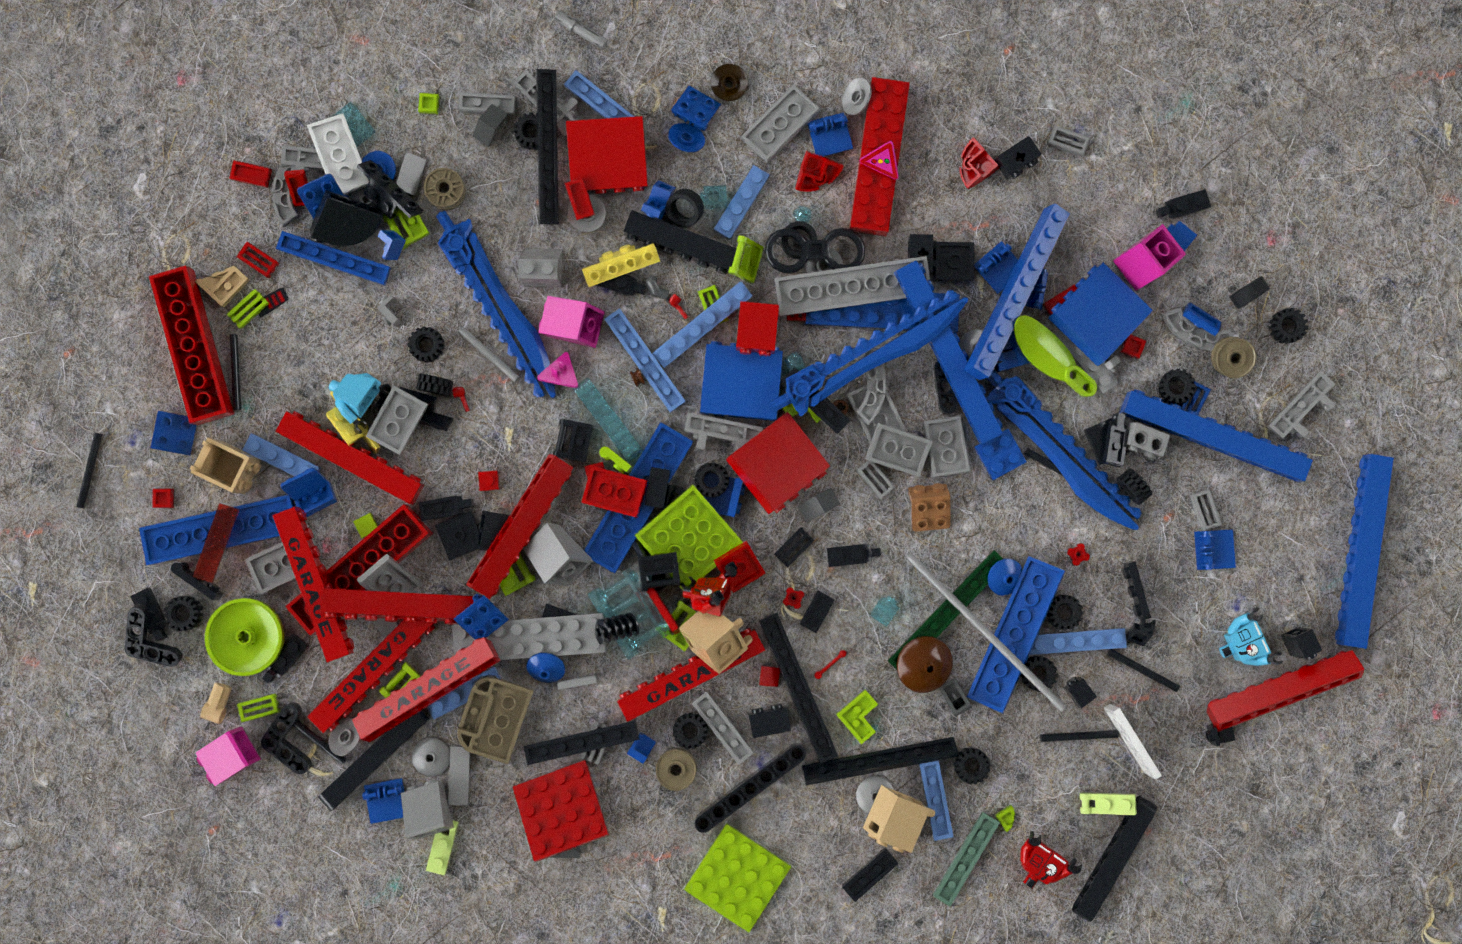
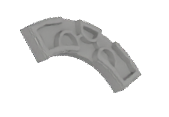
(282, 199)
(1189, 333)
(874, 393)

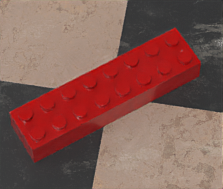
(882, 124)
(191, 345)
(395, 536)

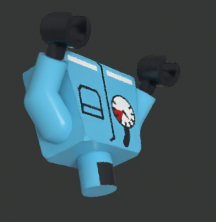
(355, 395)
(1247, 641)

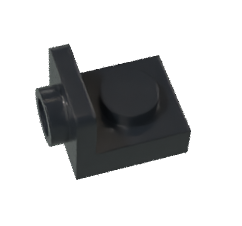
(1216, 738)

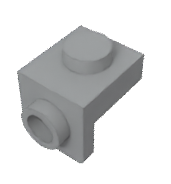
(388, 316)

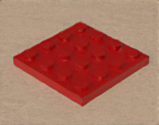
(560, 811)

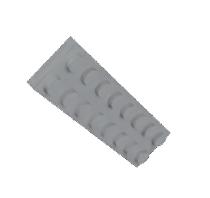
(842, 287)
(539, 635)

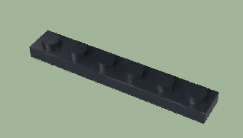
(581, 742)

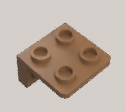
(930, 507)

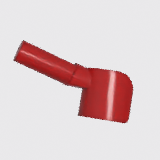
(674, 301)
(460, 392)

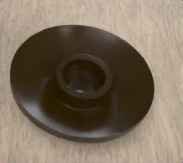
(725, 74)

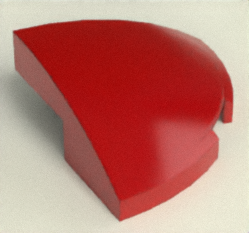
(976, 164)
(816, 171)

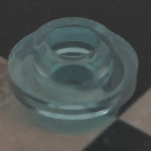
(802, 214)

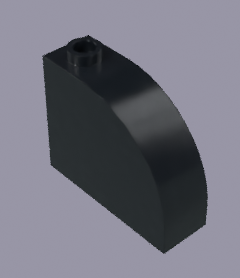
(344, 220)

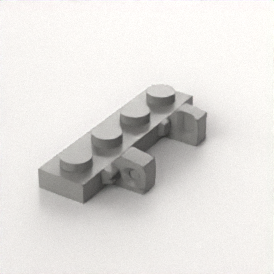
(527, 85)
(301, 158)
(1101, 374)
(1311, 395)
(706, 427)

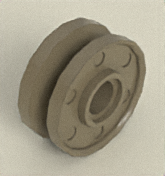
(440, 178)
(1244, 360)
(674, 781)

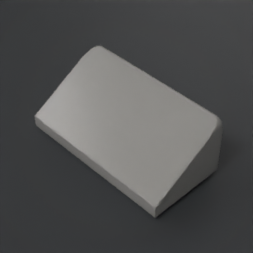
(411, 173)

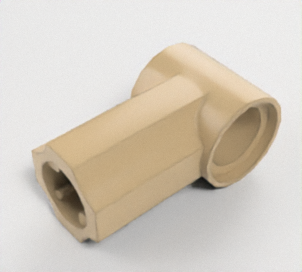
(215, 709)

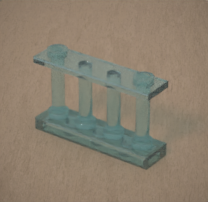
(600, 597)

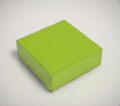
(428, 103)
(365, 525)

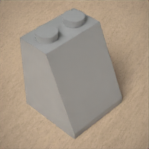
(541, 267)
(556, 555)
(425, 810)

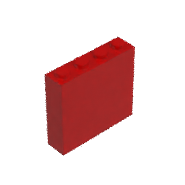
(608, 153)
(778, 463)

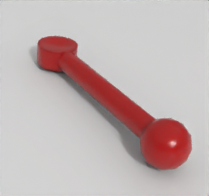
(818, 674)

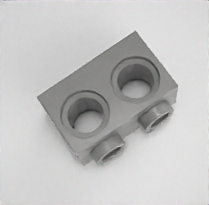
(1145, 438)

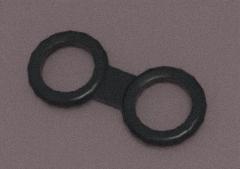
(813, 249)

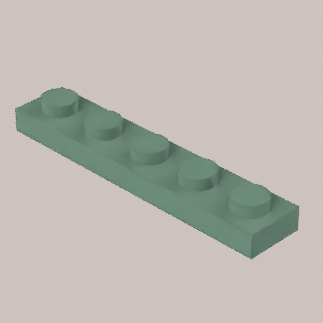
(966, 858)

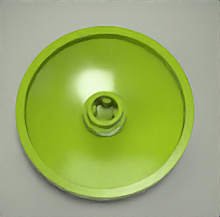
(244, 637)

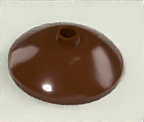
(917, 657)

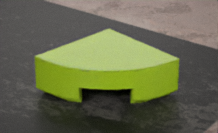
(1006, 817)

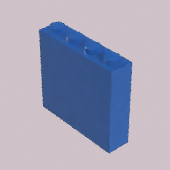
(1099, 313)
(740, 382)

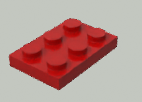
(614, 491)

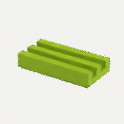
(706, 290)
(243, 303)
(274, 703)

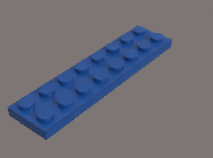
(872, 315)
(618, 531)
(188, 535)
(1018, 632)

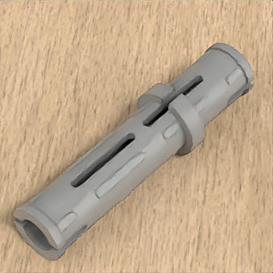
(577, 27)

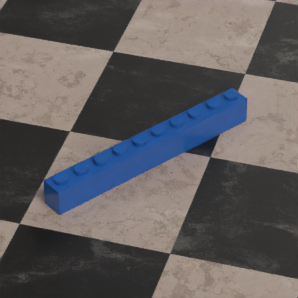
(1016, 292)
(951, 357)
(1216, 436)
(1364, 551)

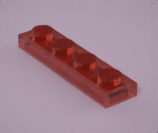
(216, 543)

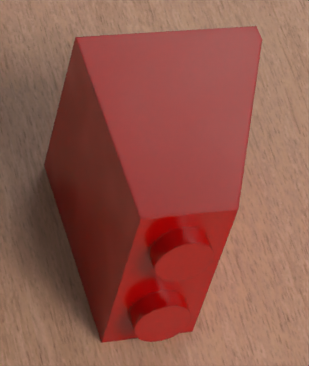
(757, 328)

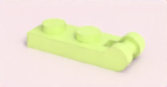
(1108, 803)
(441, 851)

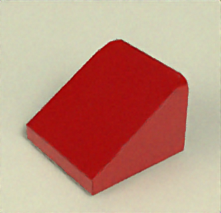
(769, 676)

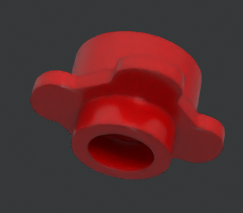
(1072, 552)
(798, 597)

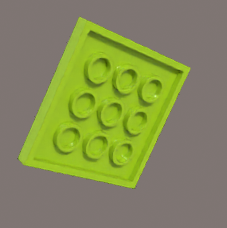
(692, 531)
(737, 877)

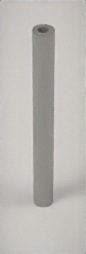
(487, 353)

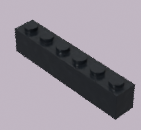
(679, 241)

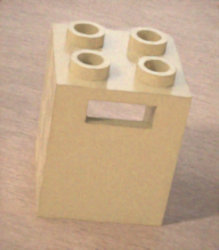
(226, 466)
(715, 639)
(896, 819)

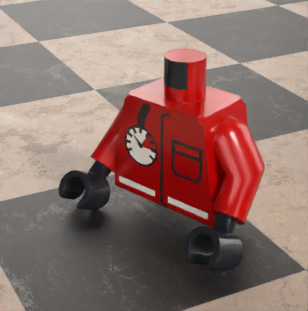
(711, 594)
(1044, 863)

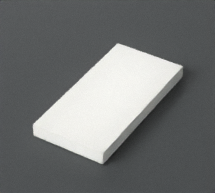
(338, 152)
(1132, 741)

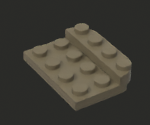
(493, 717)

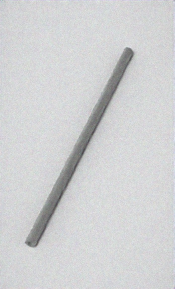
(987, 633)

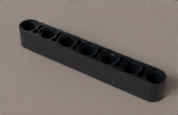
(371, 760)
(746, 796)
(1113, 860)

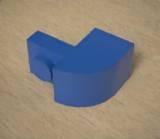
(656, 204)

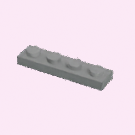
(722, 727)

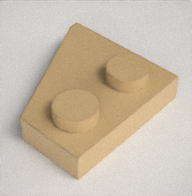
(224, 285)

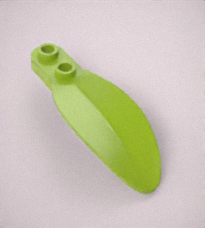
(1051, 355)

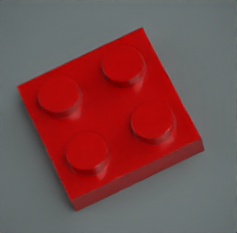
(748, 566)

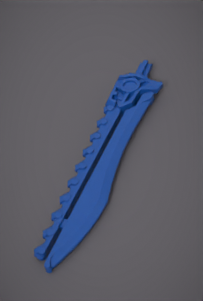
(457, 250)
(810, 379)
(1023, 400)

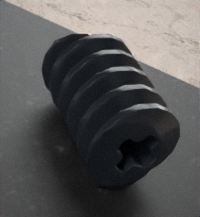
(616, 626)

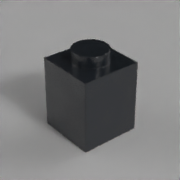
(1079, 691)

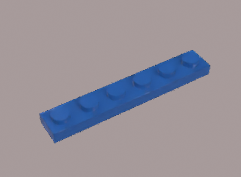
(333, 258)

